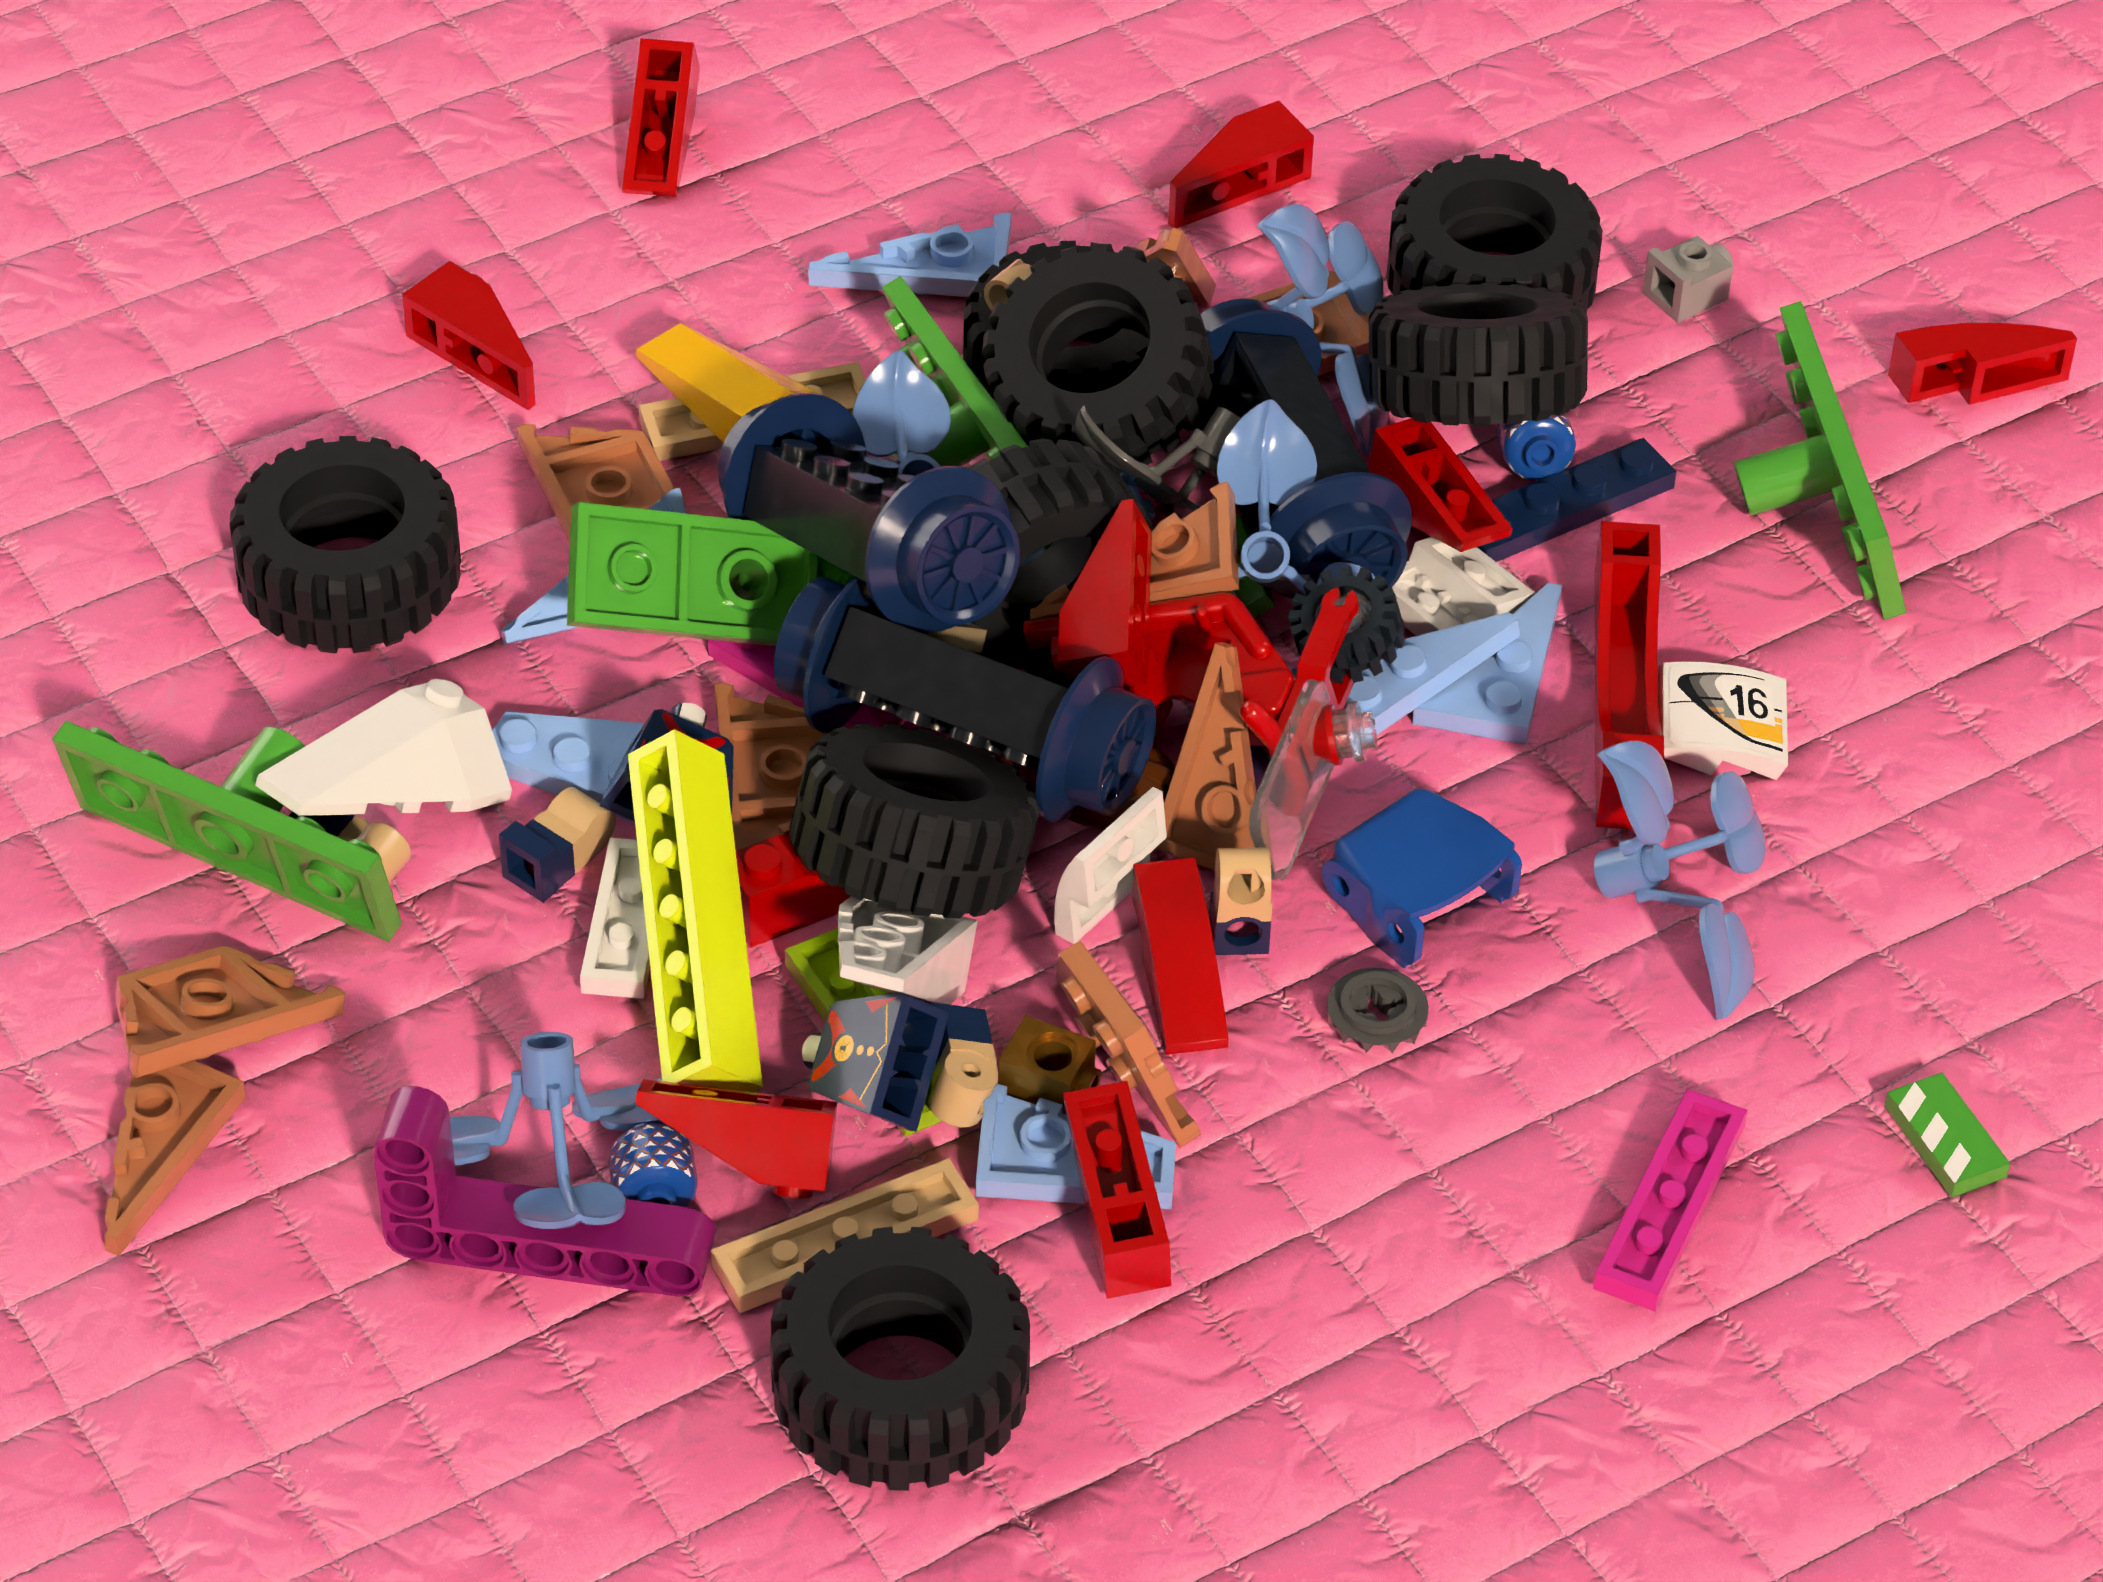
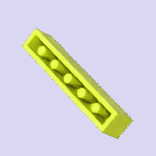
(694, 915)

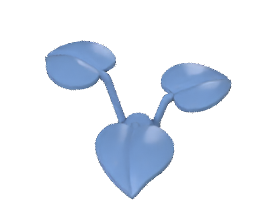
(1304, 253)
(903, 414)
(1264, 463)
(1643, 863)
(548, 1081)

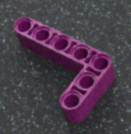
(473, 1223)

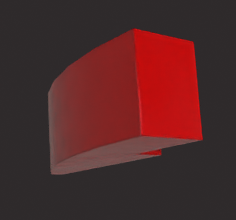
(1979, 360)
(1179, 955)

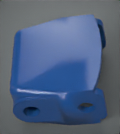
(1414, 863)

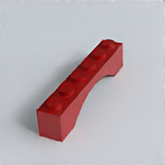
(1625, 651)

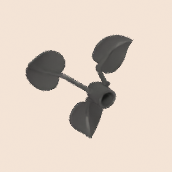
(1207, 450)

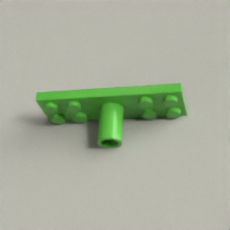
(975, 417)
(1823, 465)
(684, 574)
(232, 824)

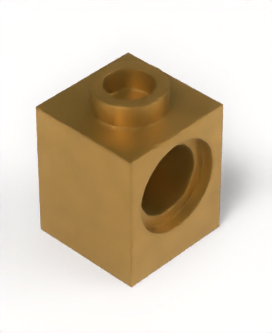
(1047, 1062)

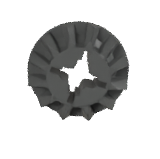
(1388, 991)

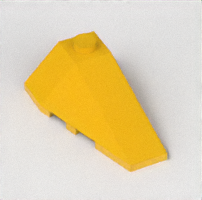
(713, 378)

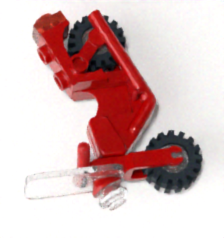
(1302, 721)

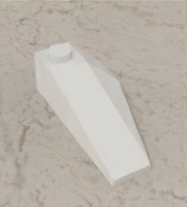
(398, 753)
(904, 951)

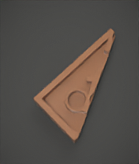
(1177, 252)
(1186, 555)
(1214, 772)
(163, 1133)

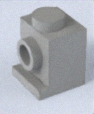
(1695, 270)

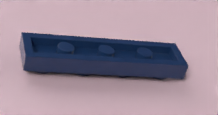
(1580, 496)

